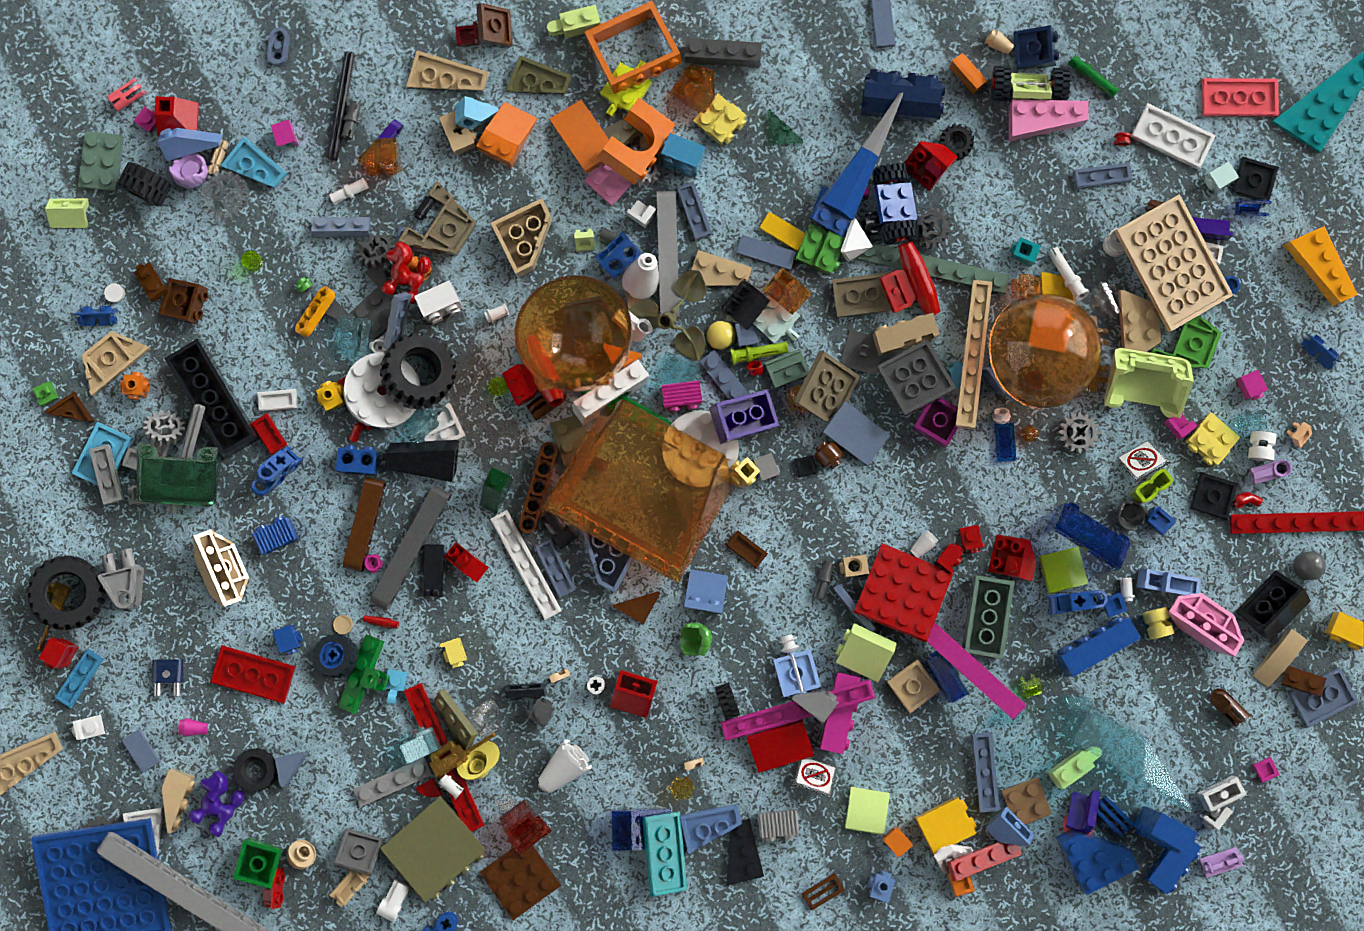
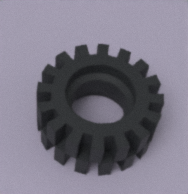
(964, 134)
(727, 701)

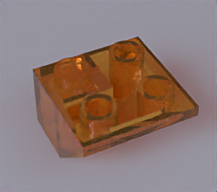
(695, 88)
(381, 157)
(787, 291)

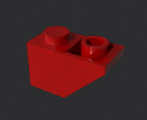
(466, 562)

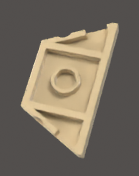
(1138, 322)
(110, 359)

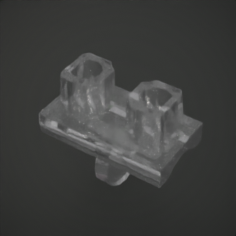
(1105, 299)

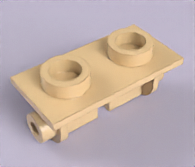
(347, 886)

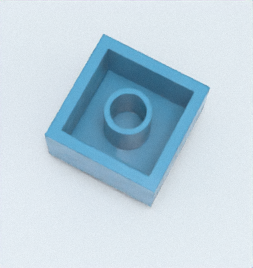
(682, 155)

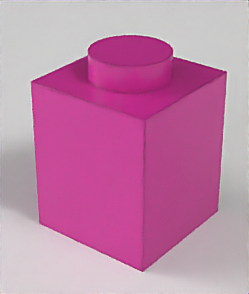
(1252, 385)

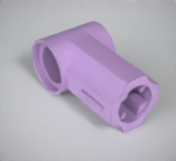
(1269, 471)

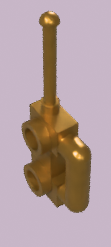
(61, 594)
(457, 756)

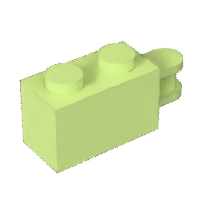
(574, 22)
(1072, 768)

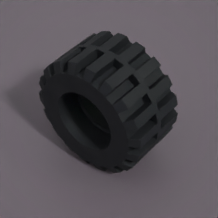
(144, 184)

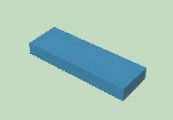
(79, 678)

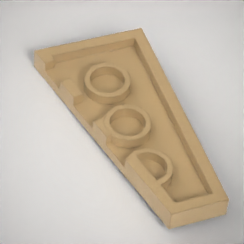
(439, 73)
(26, 758)

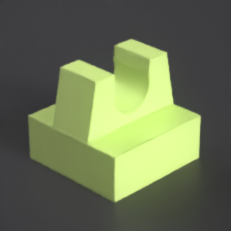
(584, 240)

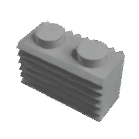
(778, 824)

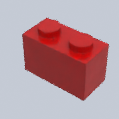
(58, 653)

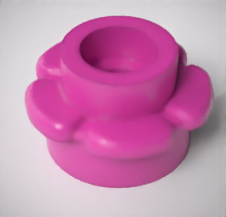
(368, 563)

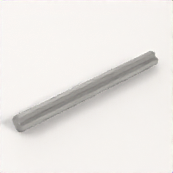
(189, 441)

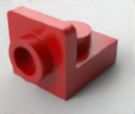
(971, 539)

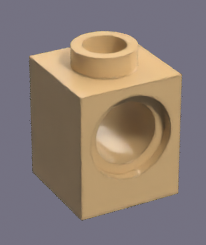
(861, 561)

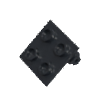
(745, 304)

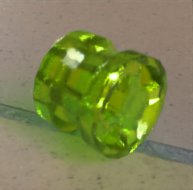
(253, 258)

